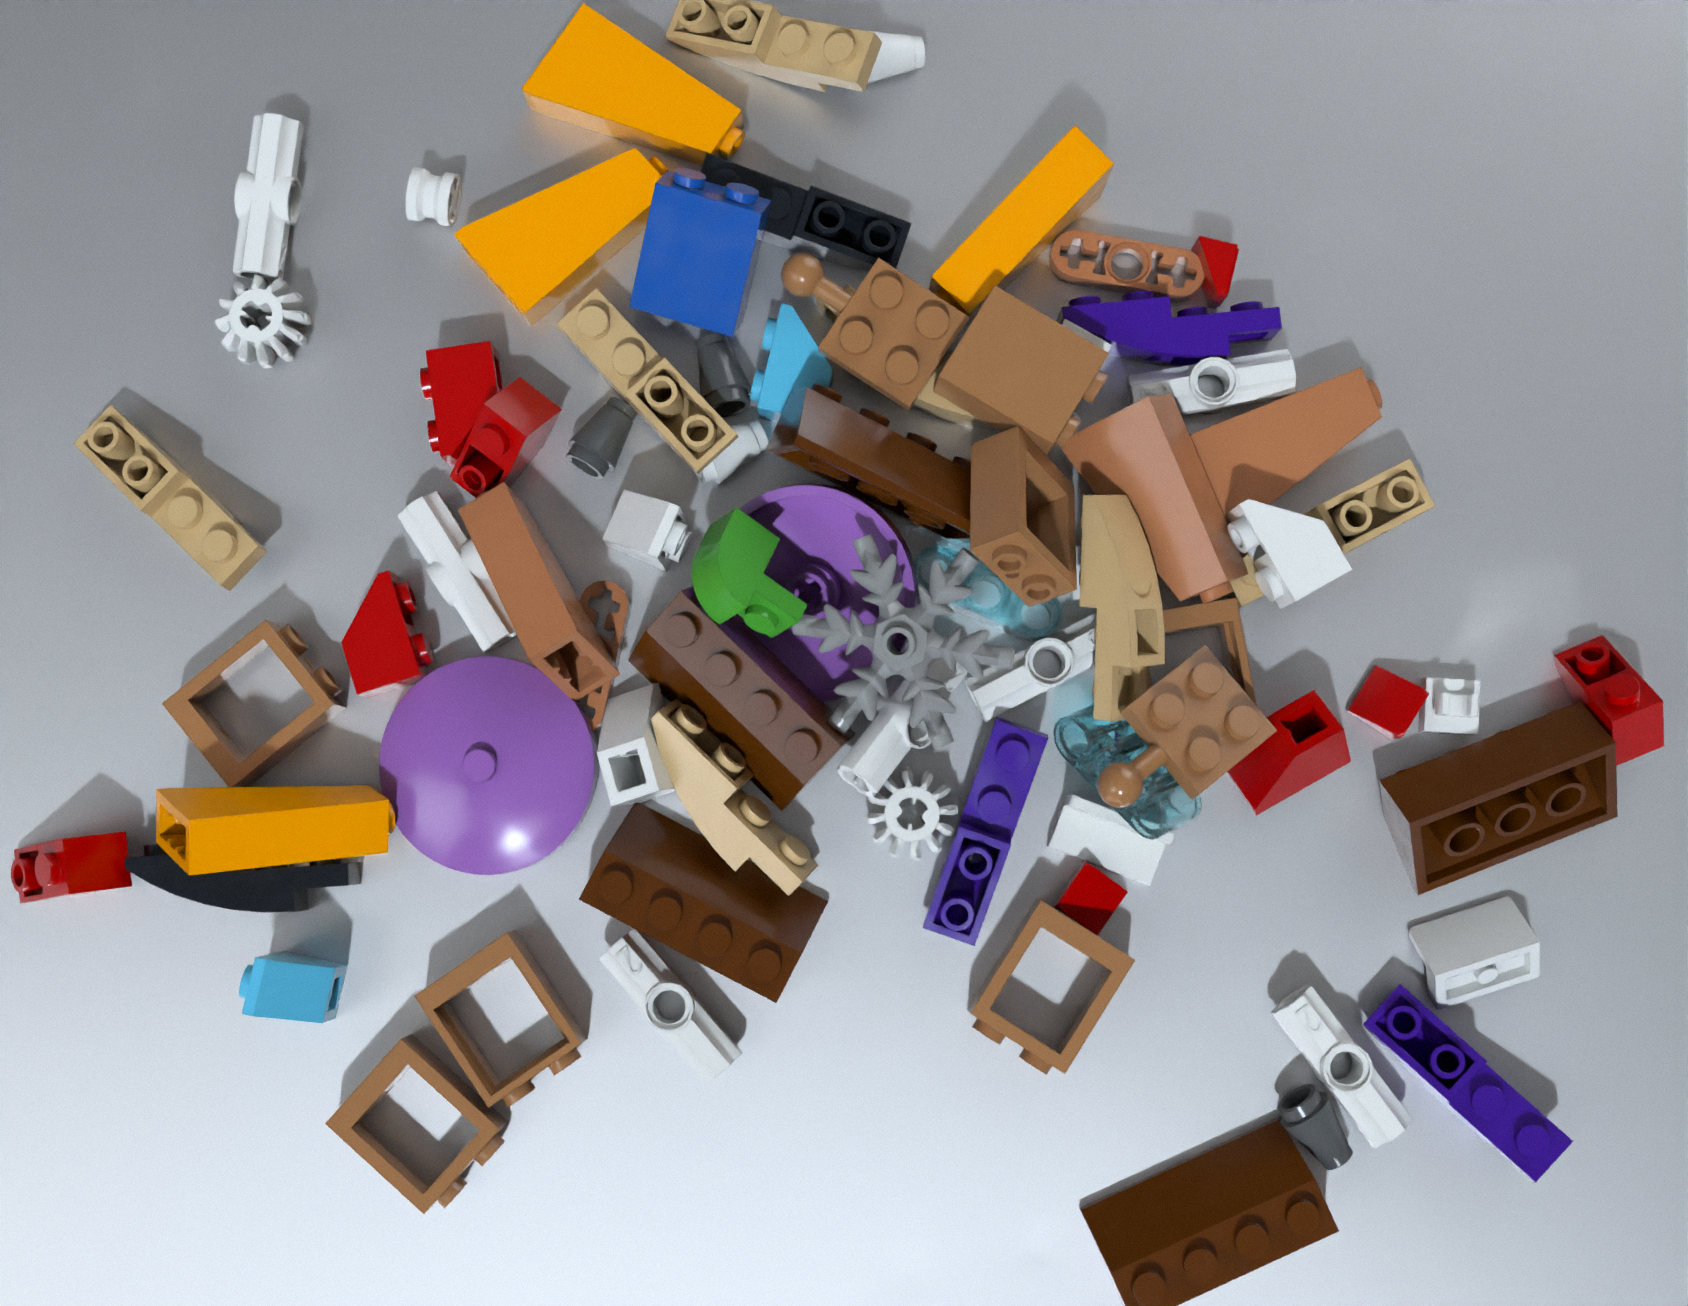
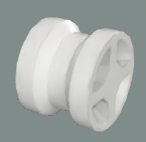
(433, 196)

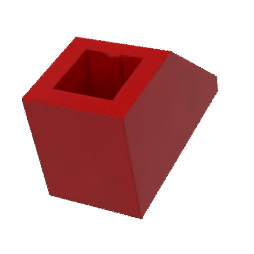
(459, 384)
(505, 438)
(383, 641)
(1614, 696)
(1299, 753)
(71, 867)

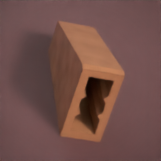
(1285, 440)
(1154, 462)
(537, 594)

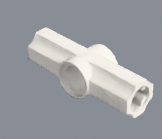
(268, 197)
(1244, 379)
(457, 570)
(1006, 689)
(890, 733)
(694, 1034)
(1363, 1090)

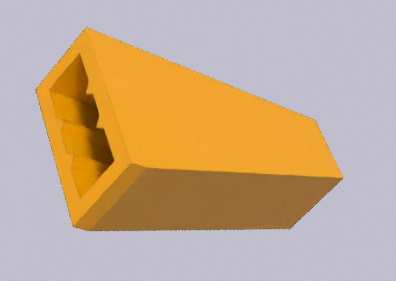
(630, 92)
(1024, 223)
(564, 233)
(270, 825)

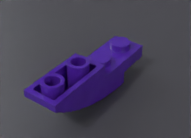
(1147, 333)
(985, 831)
(1466, 1084)

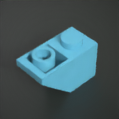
(790, 365)
(292, 987)

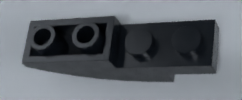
(818, 220)
(257, 890)

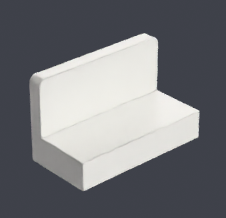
(1106, 840)
(1476, 952)

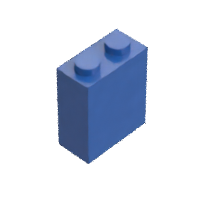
(700, 251)

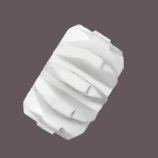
(242, 324)
(929, 817)

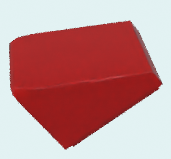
(1218, 265)
(1387, 702)
(1089, 897)

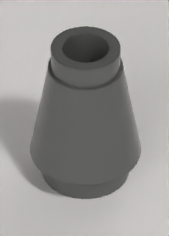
(721, 376)
(602, 439)
(1314, 1124)

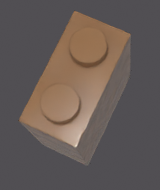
(1022, 371)

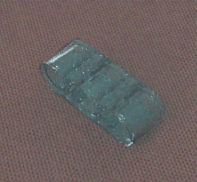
(1003, 616)
(1095, 744)

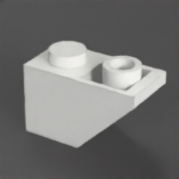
(648, 530)
(1288, 549)
(630, 750)

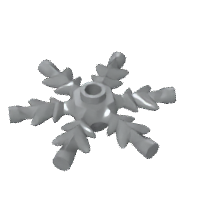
(918, 627)

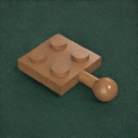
(887, 331)
(1194, 727)

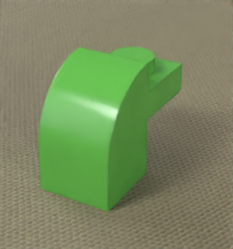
(732, 578)

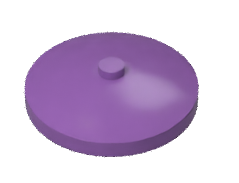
(815, 566)
(488, 765)

